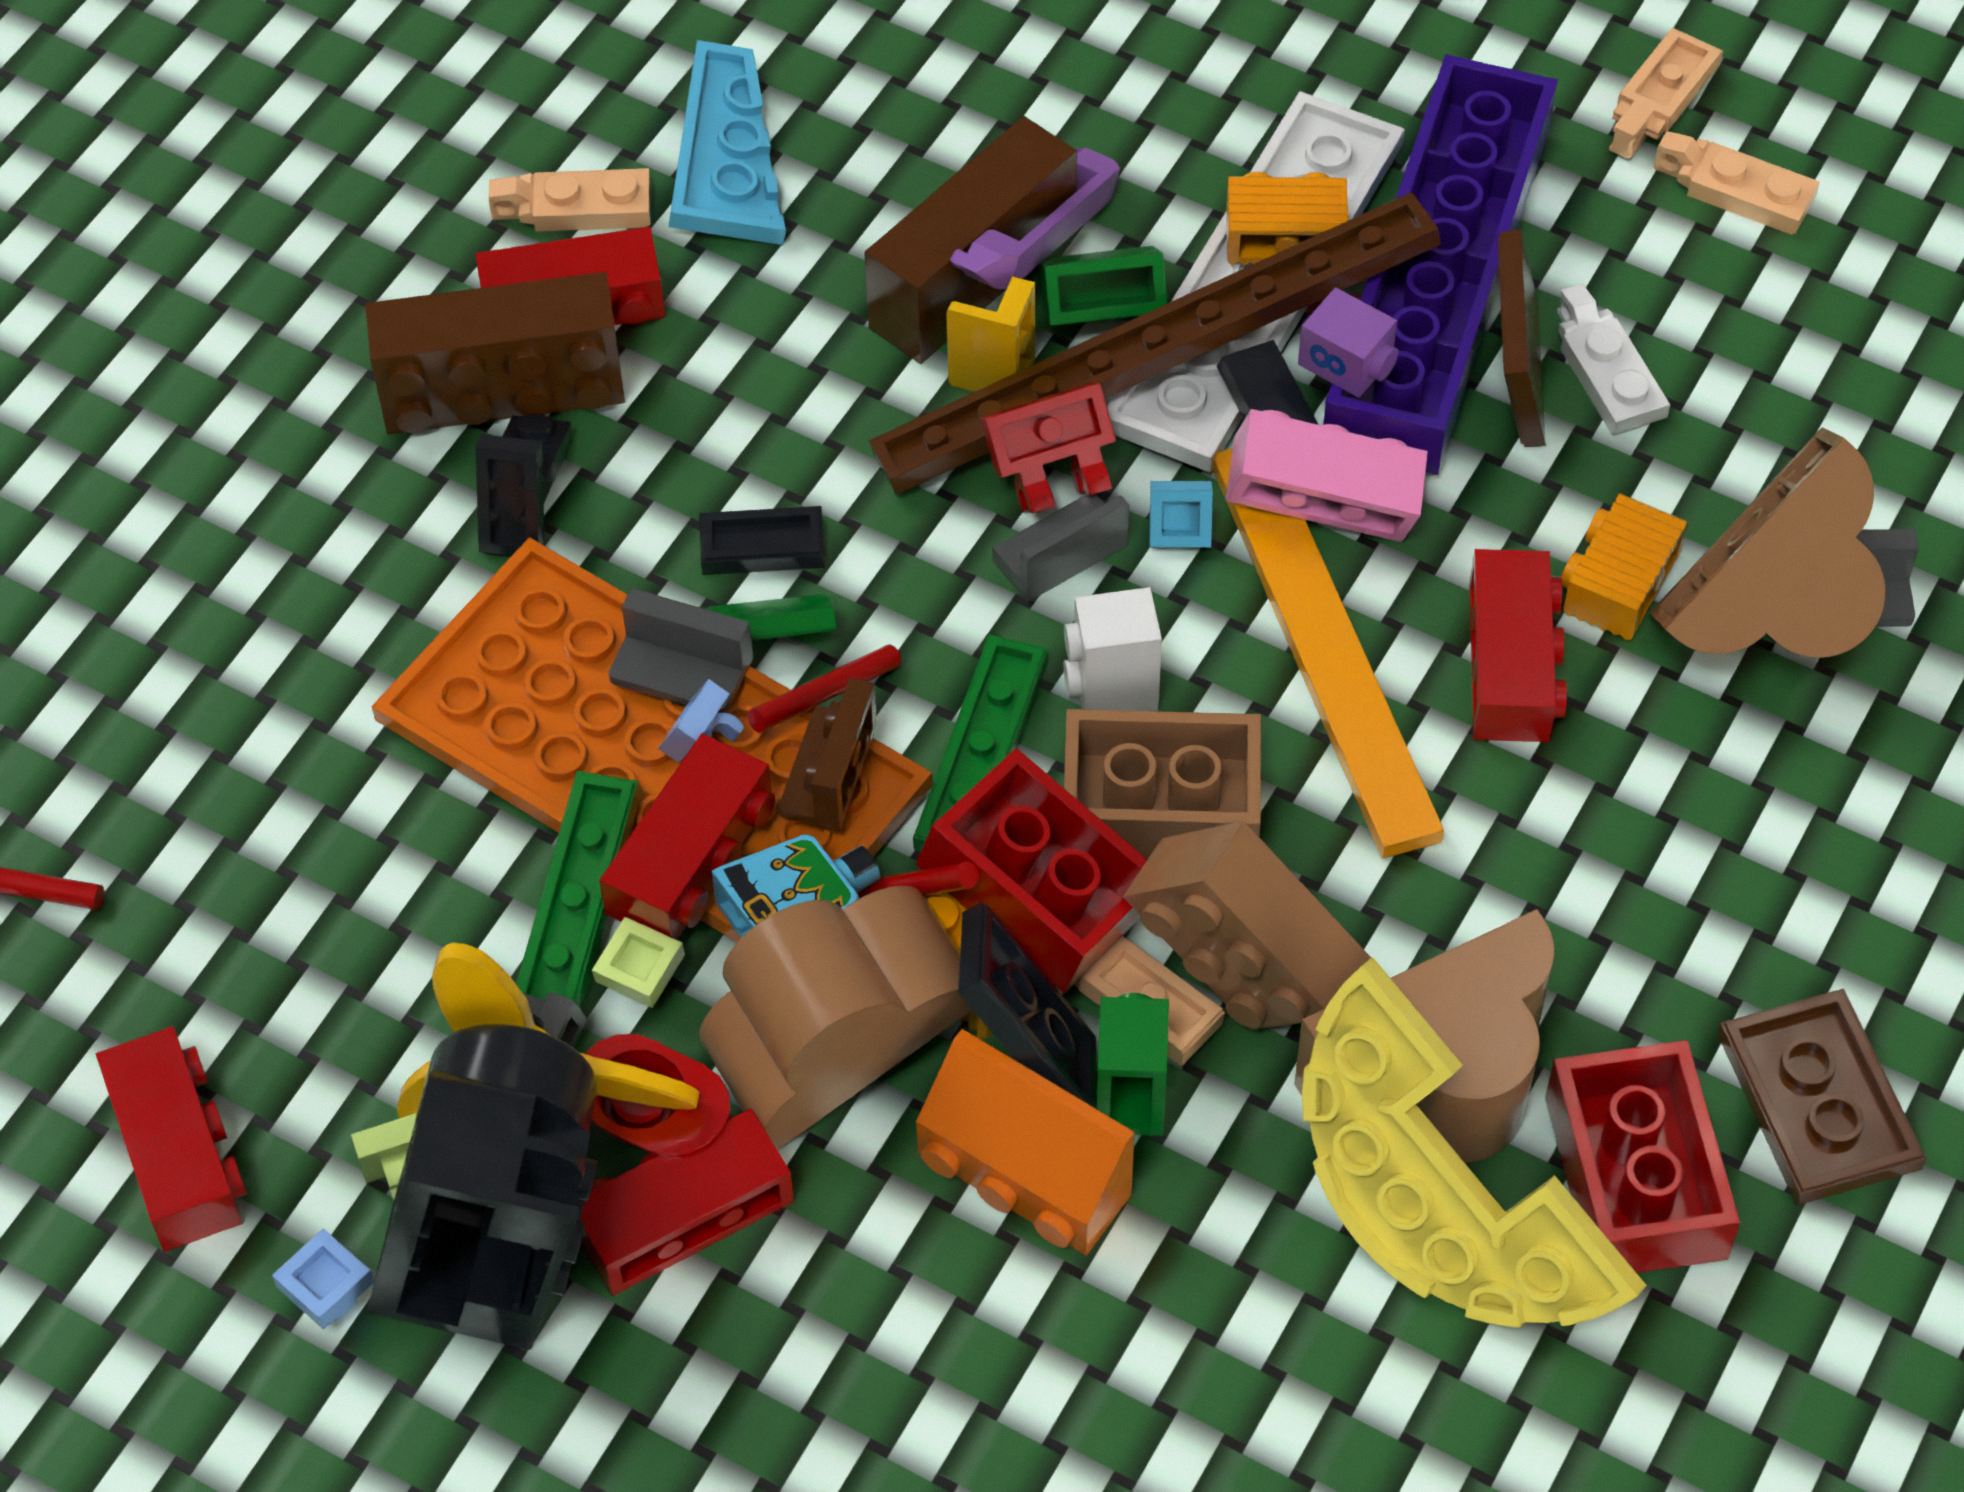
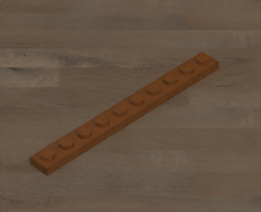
(1166, 335)

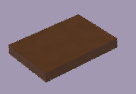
(1521, 338)
(1821, 1097)

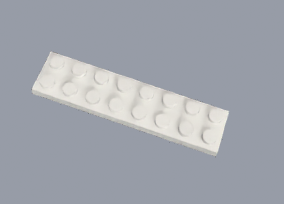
(1189, 407)

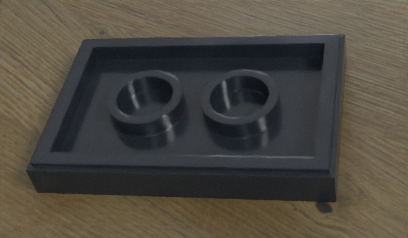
(1024, 1006)

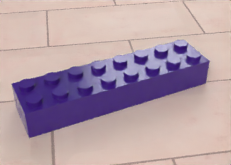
(1473, 181)

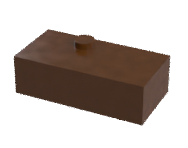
(1001, 189)

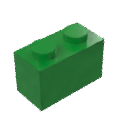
(1102, 285)
(1133, 1061)

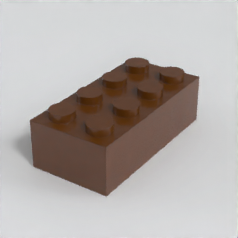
(494, 353)

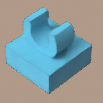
(1180, 514)

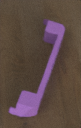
(998, 257)

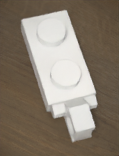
(1608, 364)

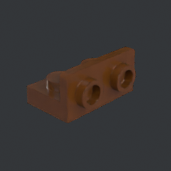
(831, 758)

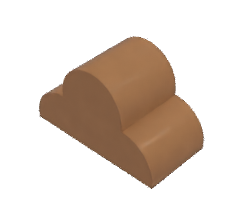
(1788, 564)
(830, 1003)
(1488, 1012)

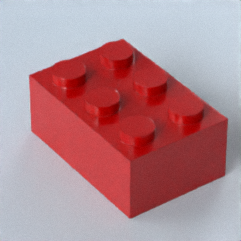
(1041, 866)
(1644, 1154)

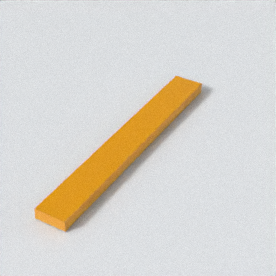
(1337, 676)

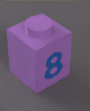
(1348, 343)

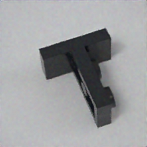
(515, 480)

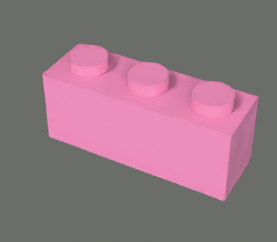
(1327, 475)

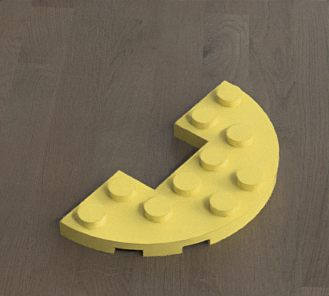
(1414, 1196)

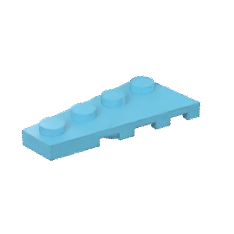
(724, 153)

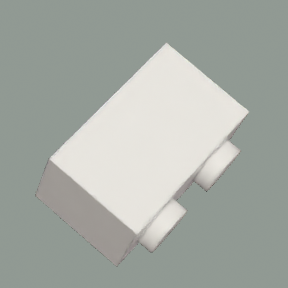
(1114, 651)

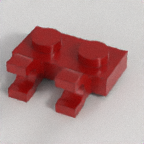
(1050, 430)

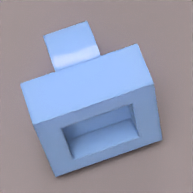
(700, 717)
(323, 1279)

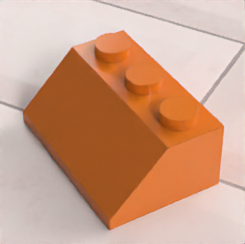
(1025, 1144)

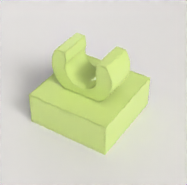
(638, 962)
(384, 1150)

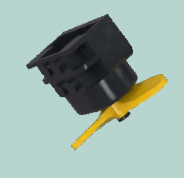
(496, 1160)

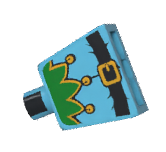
(788, 875)

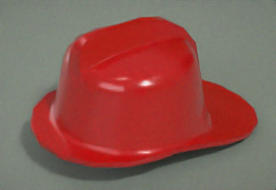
(658, 1128)

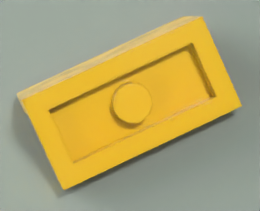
(989, 343)

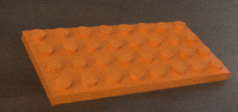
(526, 700)

